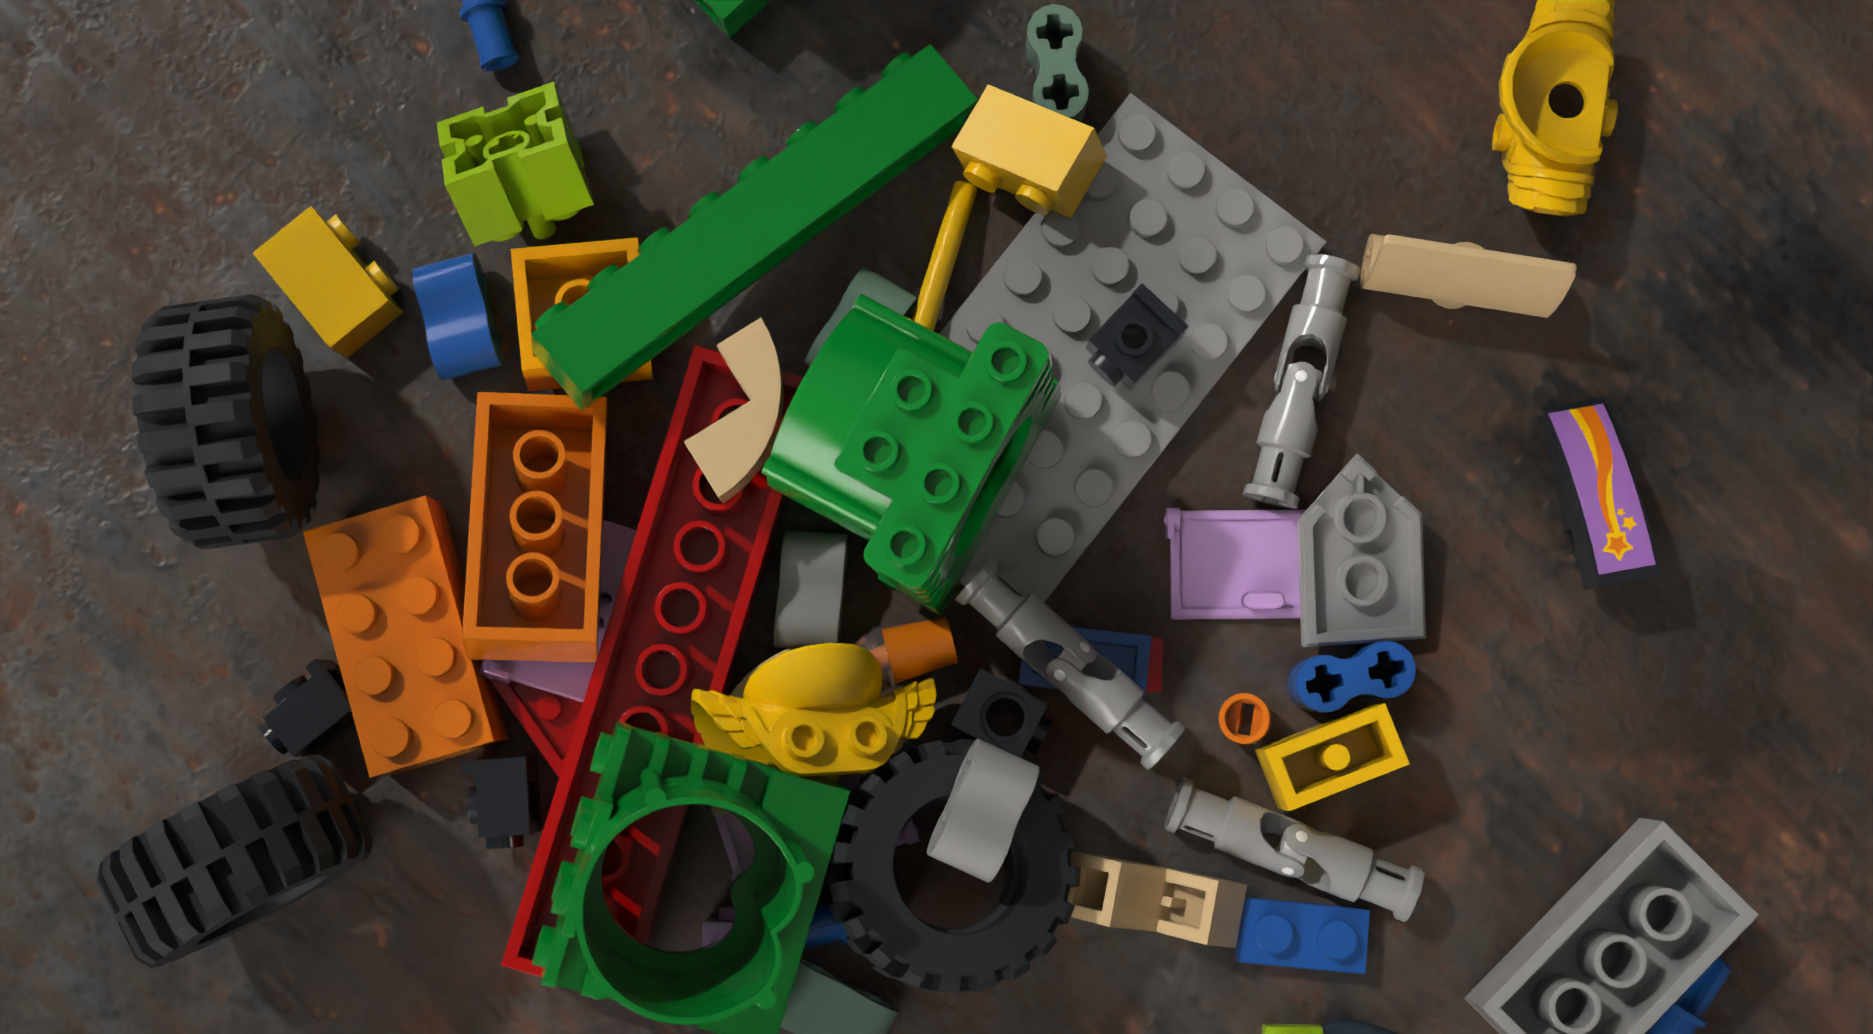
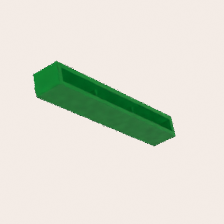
(751, 227)

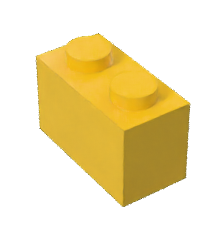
(1028, 152)
(328, 280)
(1332, 756)

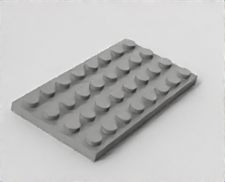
(1195, 239)

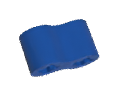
(458, 316)
(1352, 677)

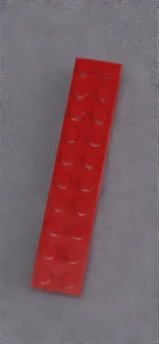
(667, 634)

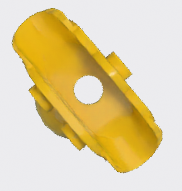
(1543, 153)
(816, 713)

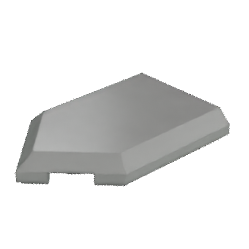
(1360, 563)

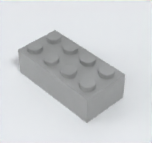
(1617, 942)

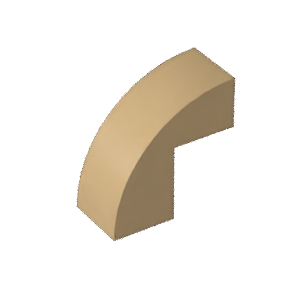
(740, 442)
(1157, 899)

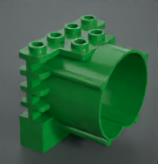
(913, 441)
(748, 973)

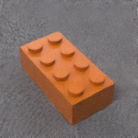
(535, 529)
(397, 633)

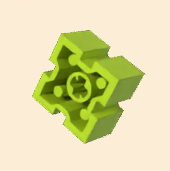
(514, 166)

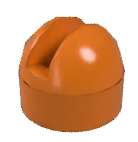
(1232, 716)

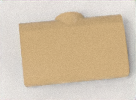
(1465, 275)

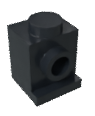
(1157, 323)
(308, 711)
(504, 800)

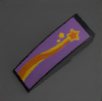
(1598, 495)

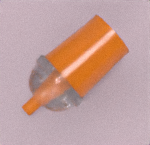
(911, 649)

